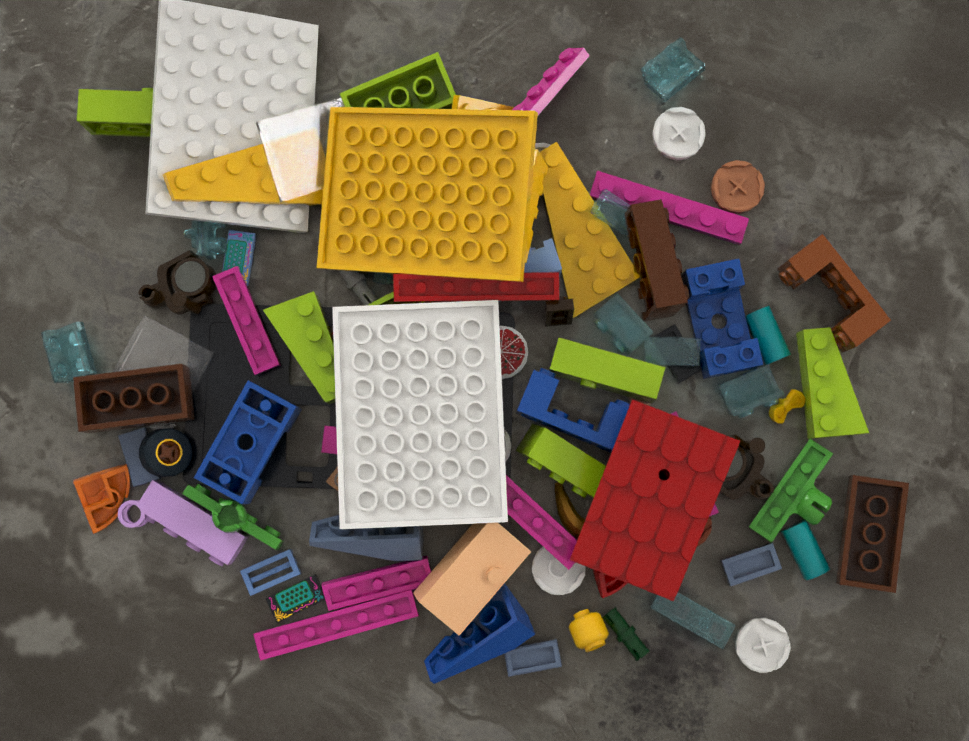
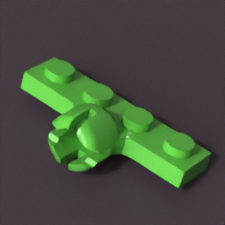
(795, 494)
(232, 516)

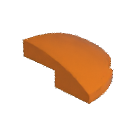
(103, 495)

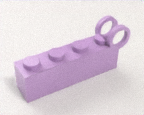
(184, 519)

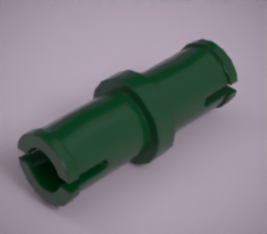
(625, 634)

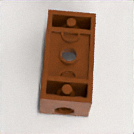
(865, 314)

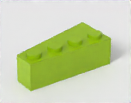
(309, 339)
(828, 393)
(561, 459)

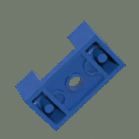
(717, 291)
(537, 400)
(237, 470)

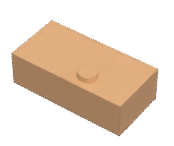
(471, 574)

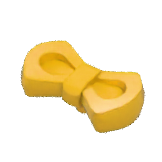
(794, 399)

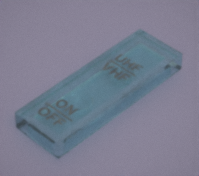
(695, 618)

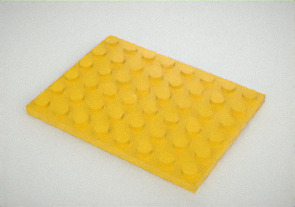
(428, 192)

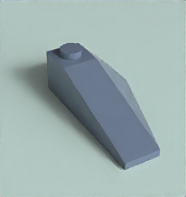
(381, 543)

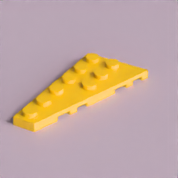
(231, 179)
(586, 246)

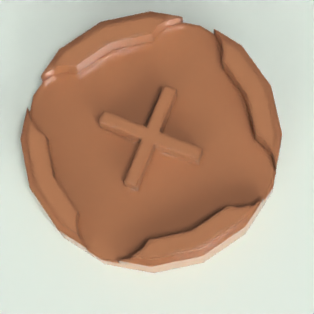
(737, 187)

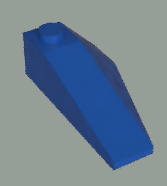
(494, 631)

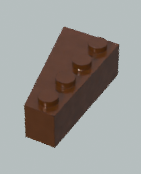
(655, 260)

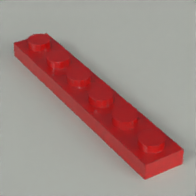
(434, 288)

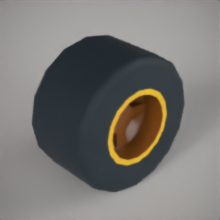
(175, 450)

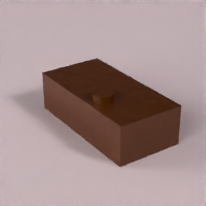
(133, 398)
(872, 533)

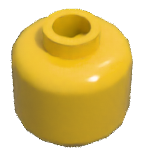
(588, 630)

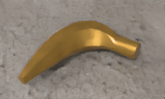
(570, 518)

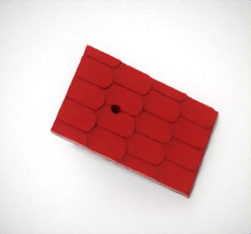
(650, 526)

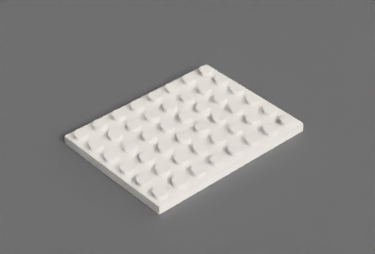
(211, 86)
(419, 414)

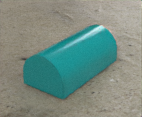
(770, 339)
(805, 550)

